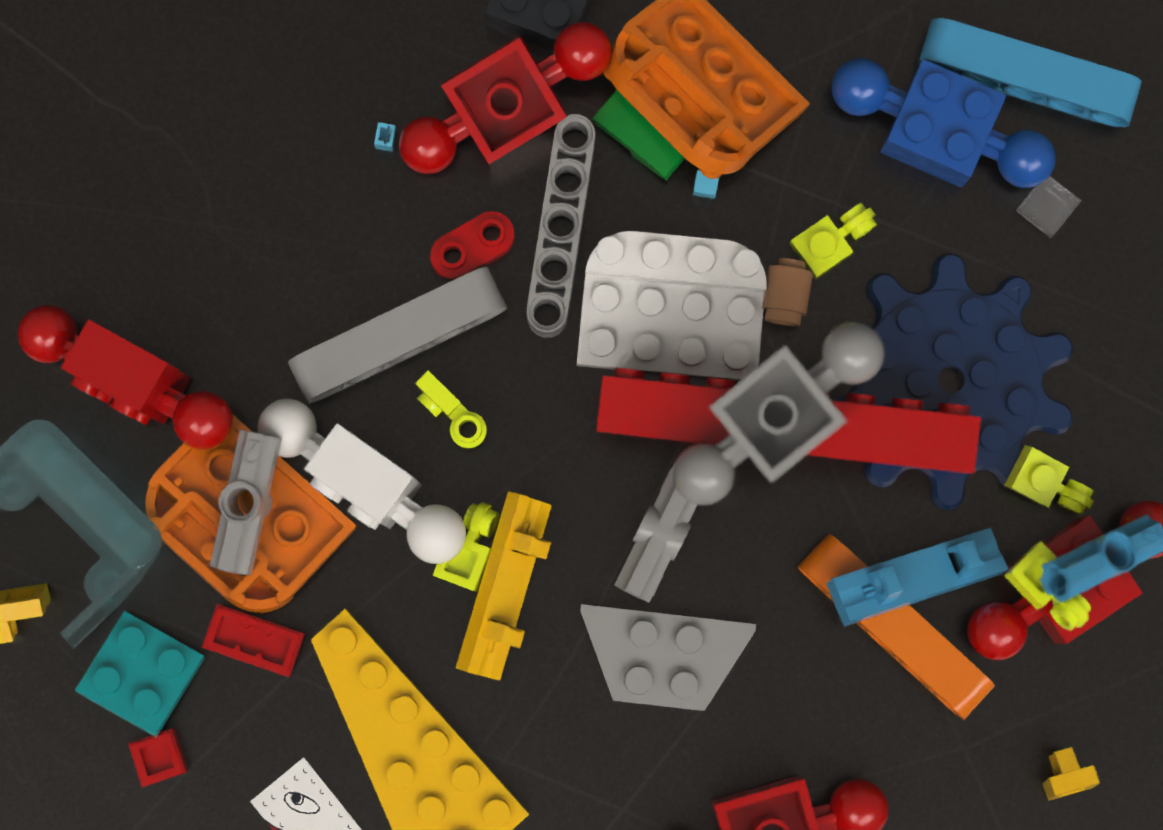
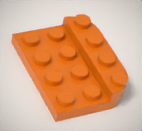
(701, 84)
(293, 539)

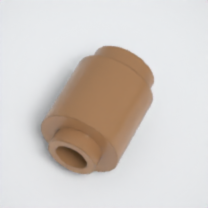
(787, 292)

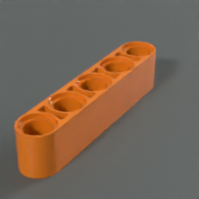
(906, 636)

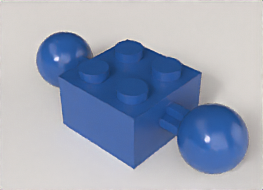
(943, 123)

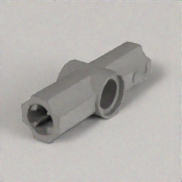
(240, 533)
(656, 542)

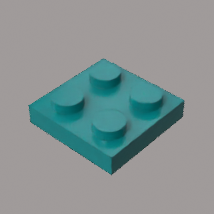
(140, 674)

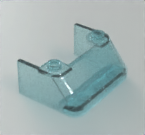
(49, 465)

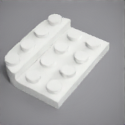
(672, 306)

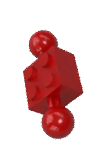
(505, 98)
(136, 379)
(1000, 629)
(787, 806)

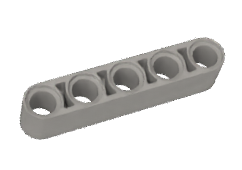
(561, 204)
(397, 335)

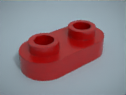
(474, 248)

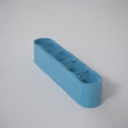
(1032, 72)

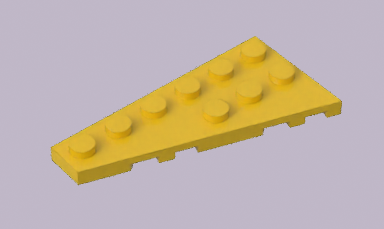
(411, 752)

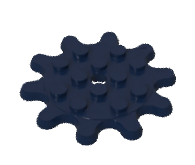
(989, 347)

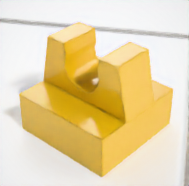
(1068, 776)

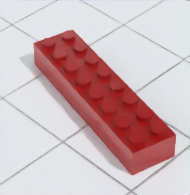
(872, 432)

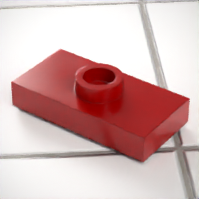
(253, 640)

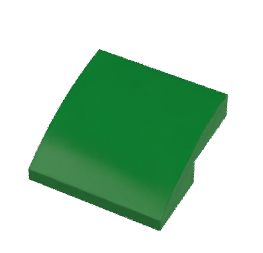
(633, 131)

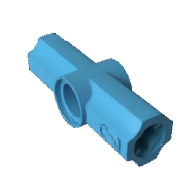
(1102, 558)

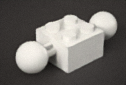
(365, 478)

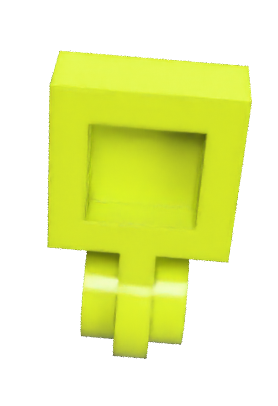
(824, 245)
(440, 399)
(1041, 477)
(470, 563)
(1026, 579)

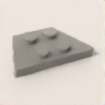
(664, 656)

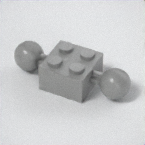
(778, 413)

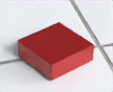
(158, 757)

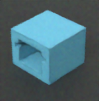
(385, 137)
(705, 186)

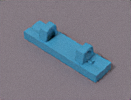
(916, 576)

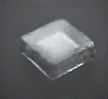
(1048, 206)

